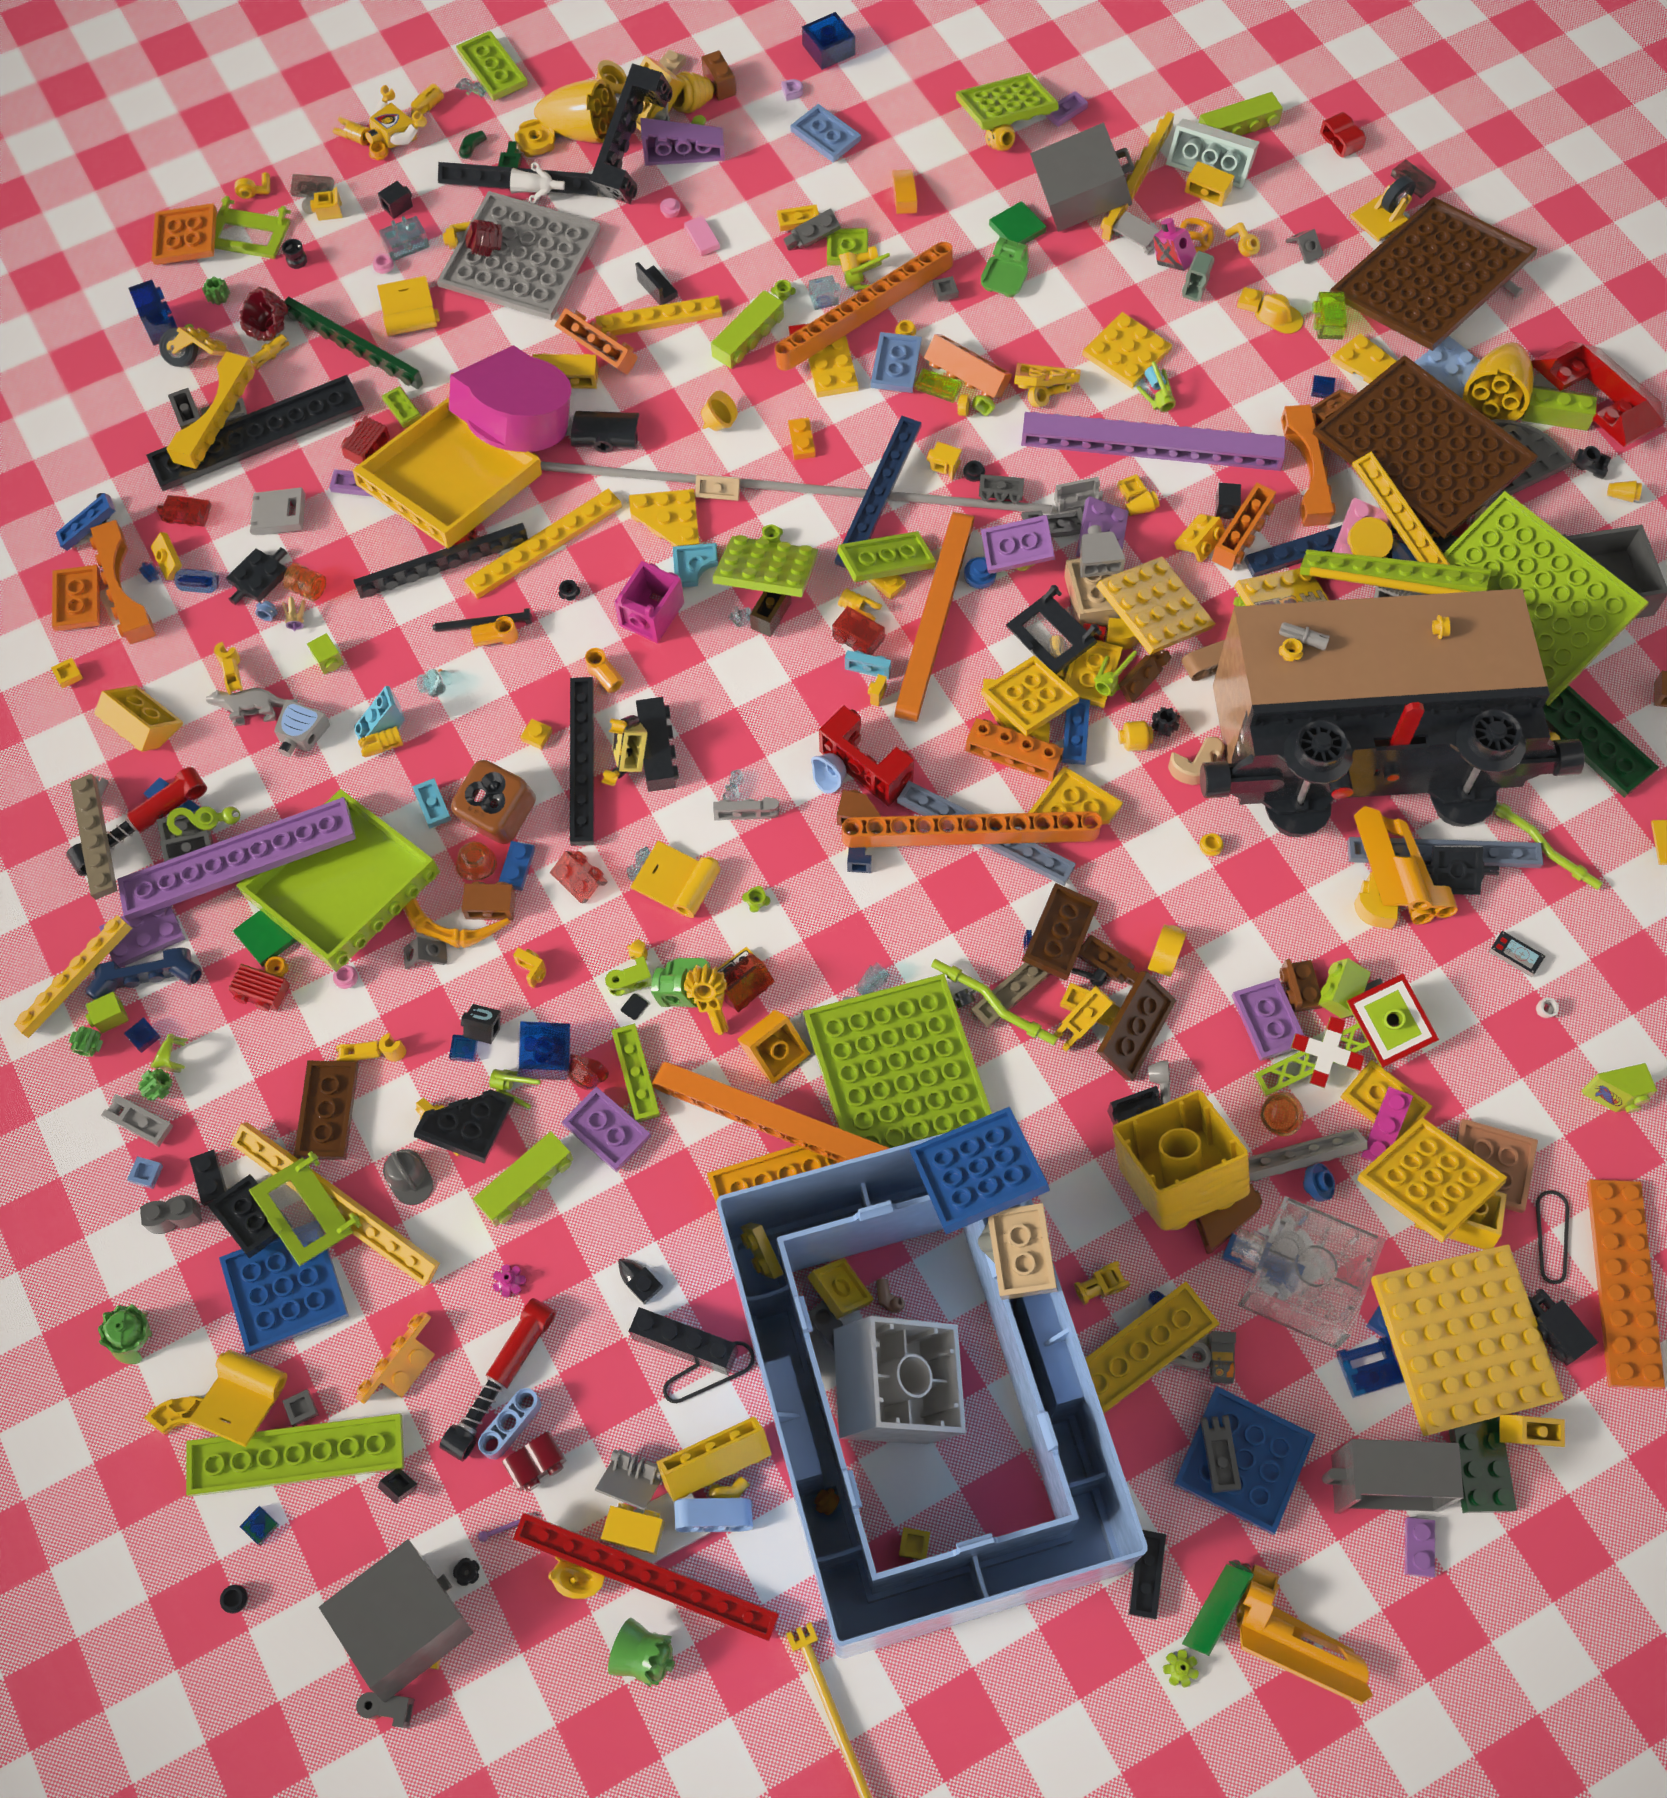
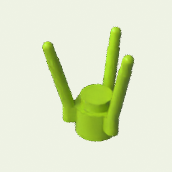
(855, 275)
(1164, 398)
(1107, 682)
(504, 1079)

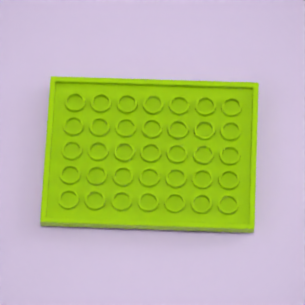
(1568, 595)
(897, 1063)

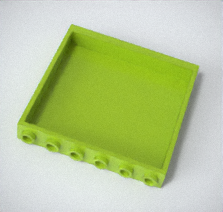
(344, 892)

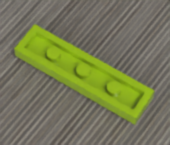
(635, 1073)

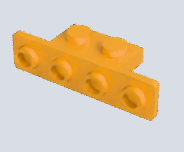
(402, 1364)

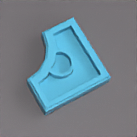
(693, 560)

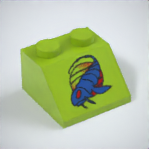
(1622, 1088)

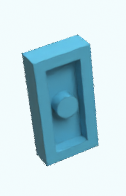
(867, 664)
(431, 803)

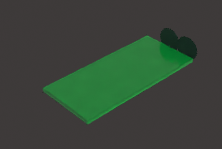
(1218, 1607)

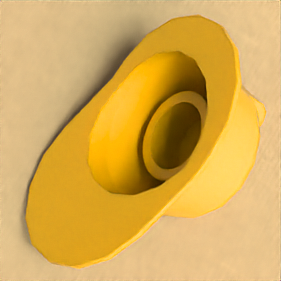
(612, 74)
(1279, 314)
(719, 411)

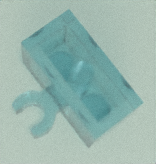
(404, 238)

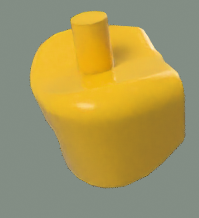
(637, 949)

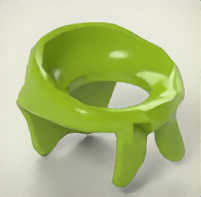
(162, 1058)

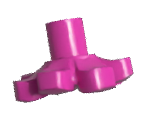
(508, 1280)

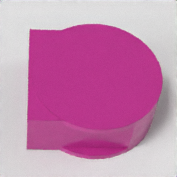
(512, 401)

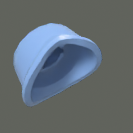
(828, 772)

